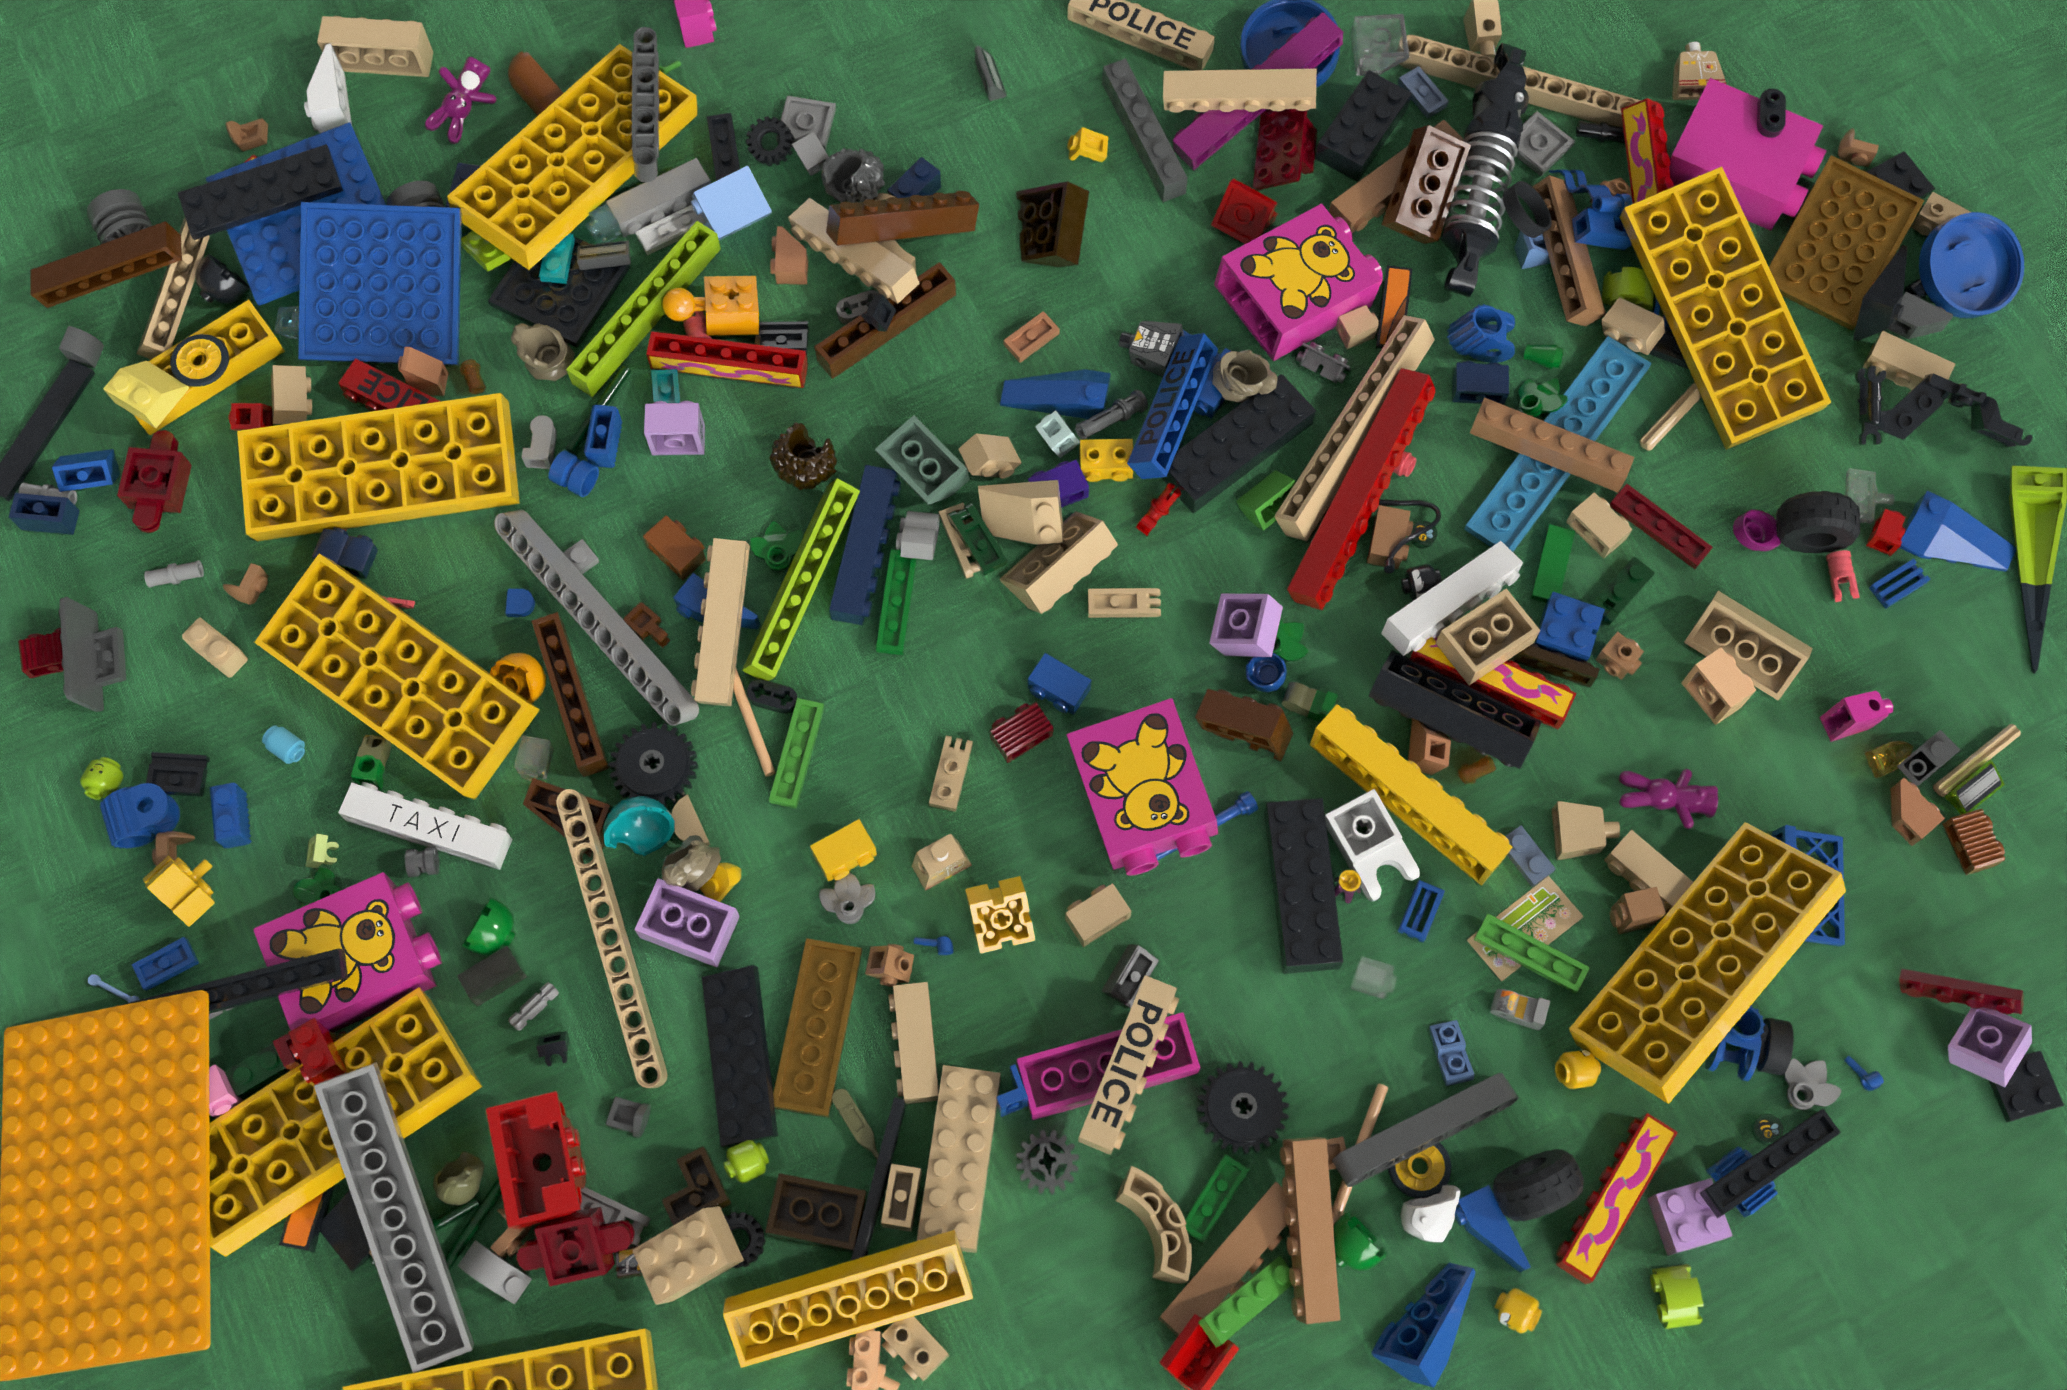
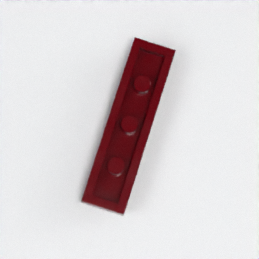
(1660, 526)
(1961, 991)

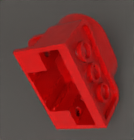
(520, 1138)

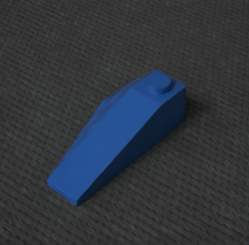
(1069, 393)
(1947, 532)
(1425, 1335)

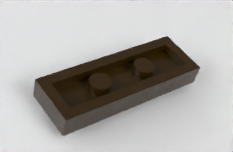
(1557, 665)

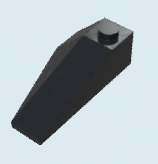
(1883, 300)

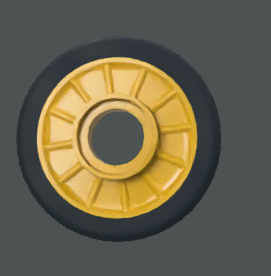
(201, 375)
(1425, 1184)

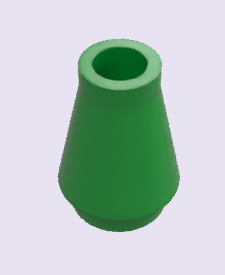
(1544, 355)

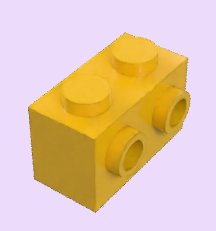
(1106, 459)
(844, 851)

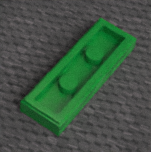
(1552, 562)
(1214, 1198)

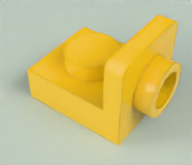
(1088, 144)

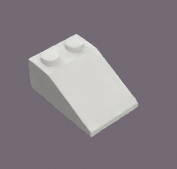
(328, 94)

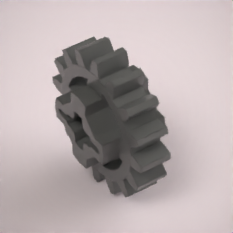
(1060, 1161)

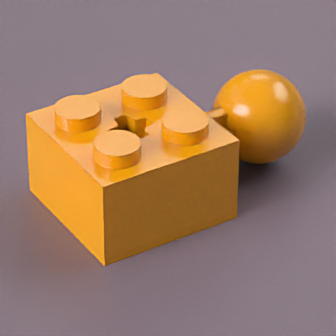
(727, 301)

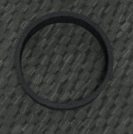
(1519, 216)

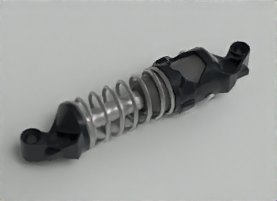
(1494, 143)

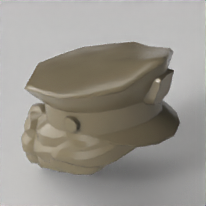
(542, 350)
(1243, 375)
(691, 864)

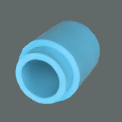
(283, 744)

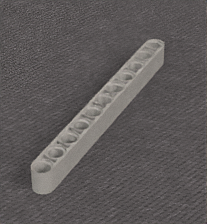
(596, 617)

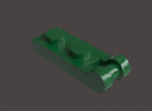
(978, 539)
(1623, 589)

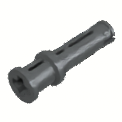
(1119, 411)

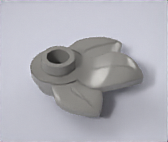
(847, 894)
(1812, 1082)

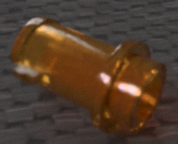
(470, 370)
(1471, 772)

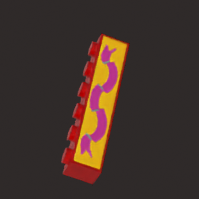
(1646, 149)
(727, 359)
(1508, 684)
(1615, 1199)

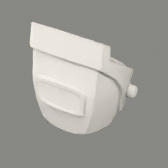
(1431, 1216)

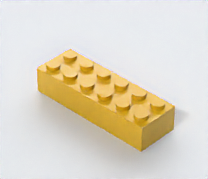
(248, 345)

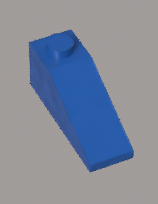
(689, 602)
(1488, 1224)

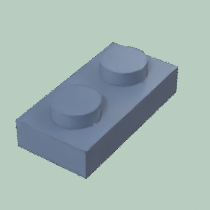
(1424, 92)
(1528, 857)

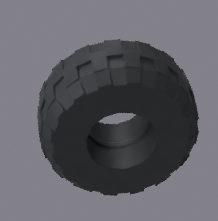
(1818, 522)
(1538, 1185)

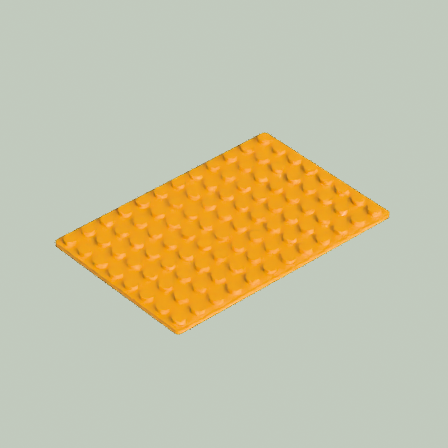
(105, 1187)

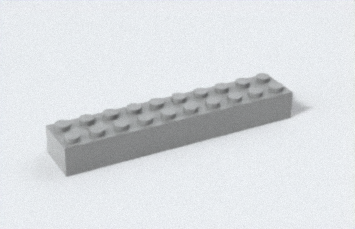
(394, 1217)

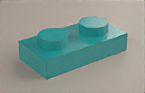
(557, 261)
(665, 386)

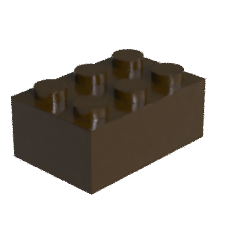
(816, 1213)

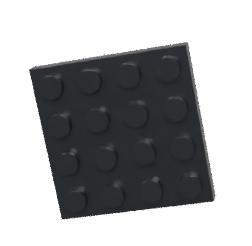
(565, 307)

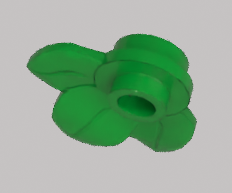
(1542, 397)
(776, 543)
(1288, 641)
(312, 890)

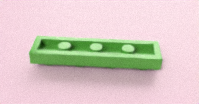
(796, 753)
(1531, 953)
(1246, 1301)

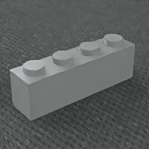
(658, 198)

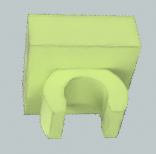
(318, 851)

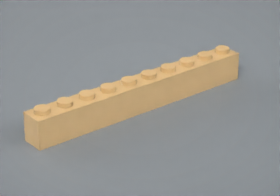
(1333, 458)

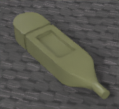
(855, 1120)

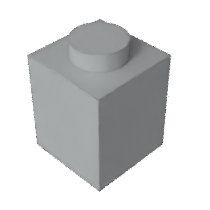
(810, 152)

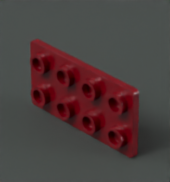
(1284, 148)

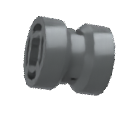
(422, 862)

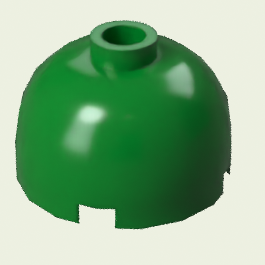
(491, 929)
(1355, 1244)

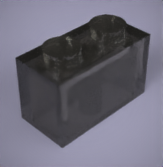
(492, 976)

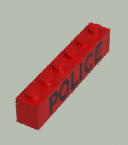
(379, 390)

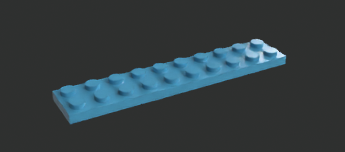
(1531, 484)

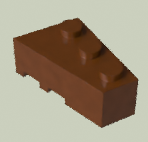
(1246, 720)
(542, 801)

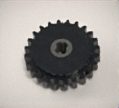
(652, 745)
(1225, 1118)

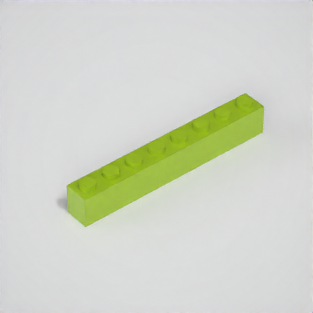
(642, 309)
(801, 580)

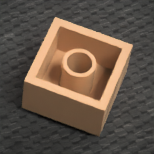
(1718, 685)

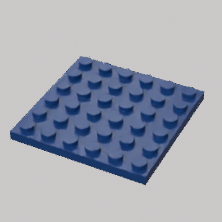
(271, 245)
(379, 282)

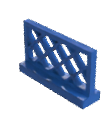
(1788, 835)

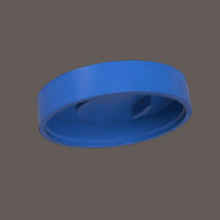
(1274, 24)
(1971, 265)

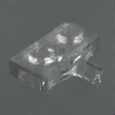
(1863, 490)

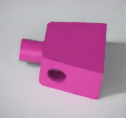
(1865, 712)

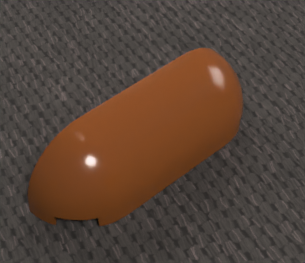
(532, 82)

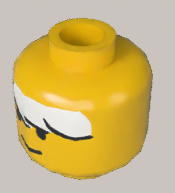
(1577, 1069)
(1518, 1310)

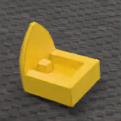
(722, 881)

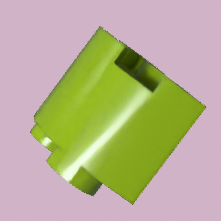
(1629, 285)
(1678, 1295)

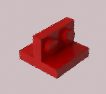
(1244, 212)
(1195, 1359)

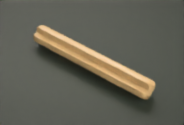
(1670, 418)
(1976, 760)

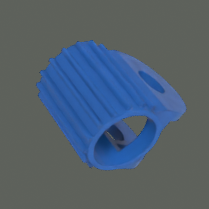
(1475, 337)
(138, 814)
(1747, 1057)

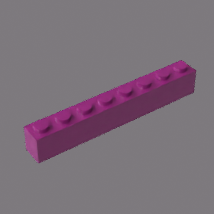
(1215, 128)

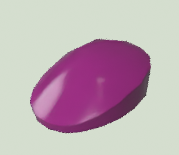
(1756, 530)

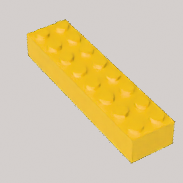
(1410, 794)
(847, 1298)

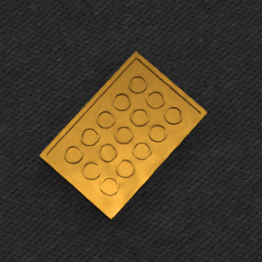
(1842, 241)

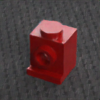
(250, 416)
(1887, 532)

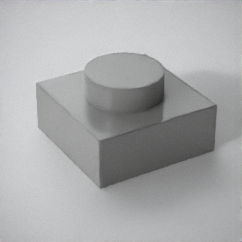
(581, 556)

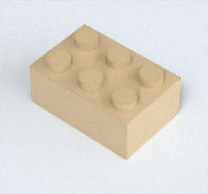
(1487, 636)
(687, 1255)

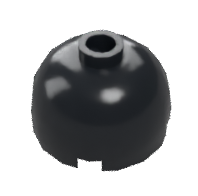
(219, 282)

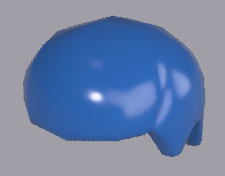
(1266, 673)

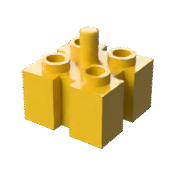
(181, 888)
(1000, 914)

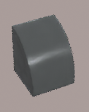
(81, 347)

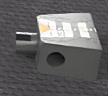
(1152, 345)

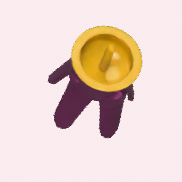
(1349, 883)

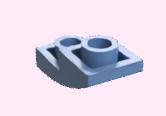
(1451, 1053)

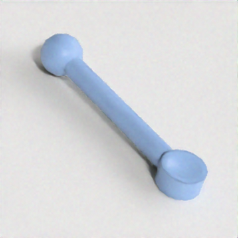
(95, 980)

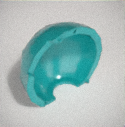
(639, 824)

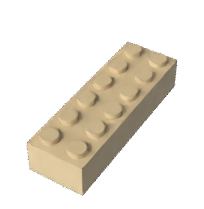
(960, 1155)

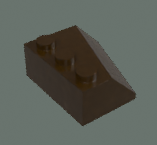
(1052, 223)

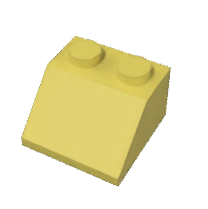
(145, 391)

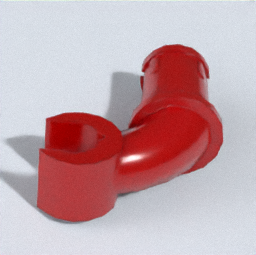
(1158, 508)

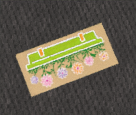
(1539, 913)

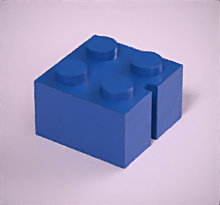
(1569, 626)

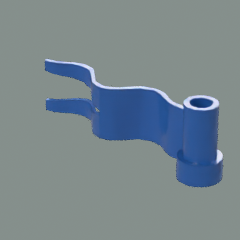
(1601, 195)

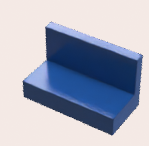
(1015, 1099)

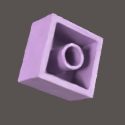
(674, 428)
(1246, 625)
(1990, 1044)
(1686, 1218)

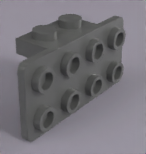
(89, 656)

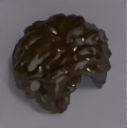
(800, 461)

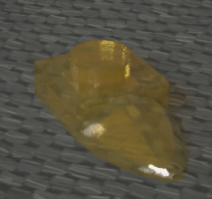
(1887, 757)

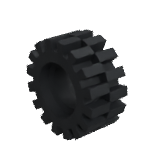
(759, 131)
(756, 1236)

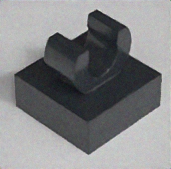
(879, 312)
(553, 1044)

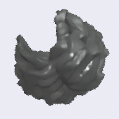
(852, 175)

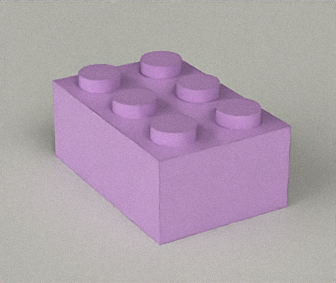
(687, 923)

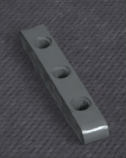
(645, 104)

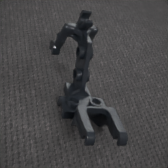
(1923, 402)

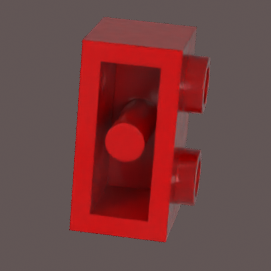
(316, 1051)

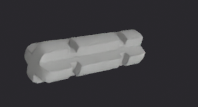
(533, 1006)

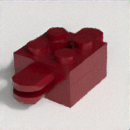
(142, 480)
(575, 1246)

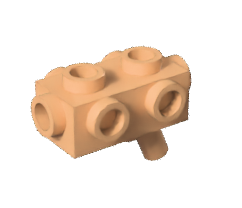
(866, 1370)

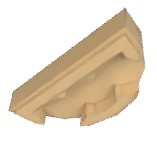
(687, 821)

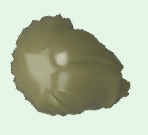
(459, 1179)

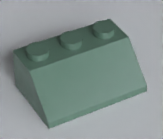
(923, 462)

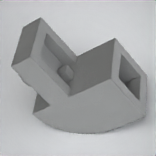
(494, 1272)

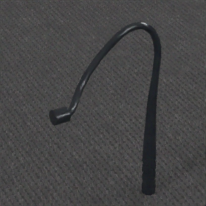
(1389, 564)

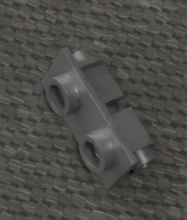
(1333, 366)

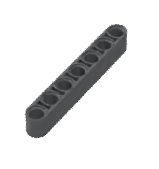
(1424, 1129)

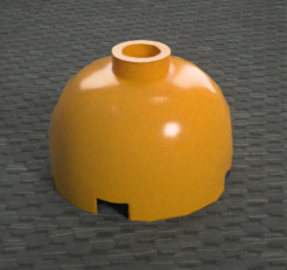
(521, 674)

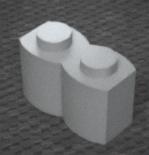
(918, 535)

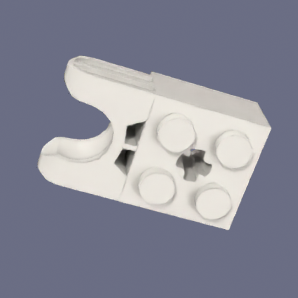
(1377, 847)

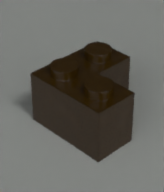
(703, 1188)

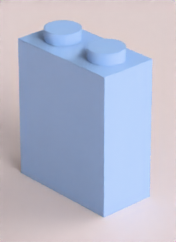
(731, 203)

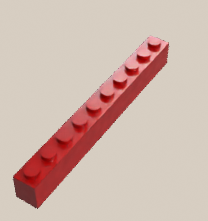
(1361, 489)

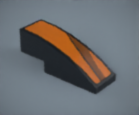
(1393, 302)
(305, 1223)

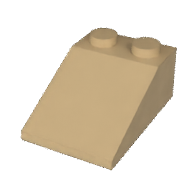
(1023, 511)

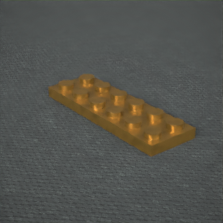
(817, 1028)

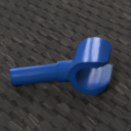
(943, 944)
(1869, 1081)

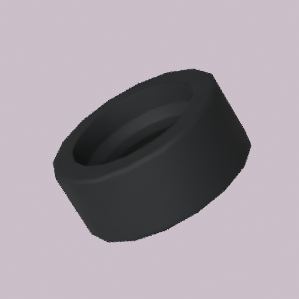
(1776, 1046)

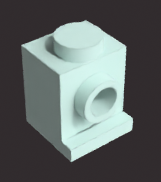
(1057, 434)

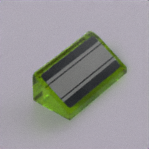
(1976, 788)

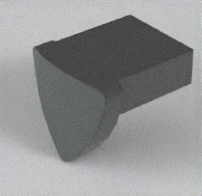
(629, 1116)

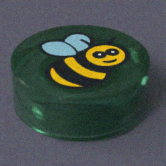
(1426, 539)
(1767, 1129)

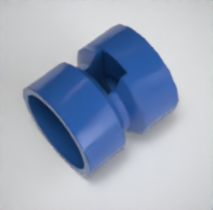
(576, 475)

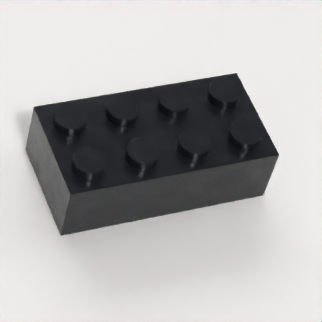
(1363, 125)

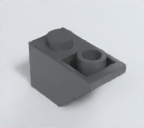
(1919, 318)
(1928, 758)

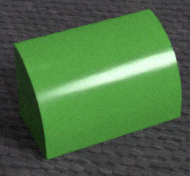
(1265, 499)

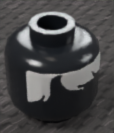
(1420, 580)

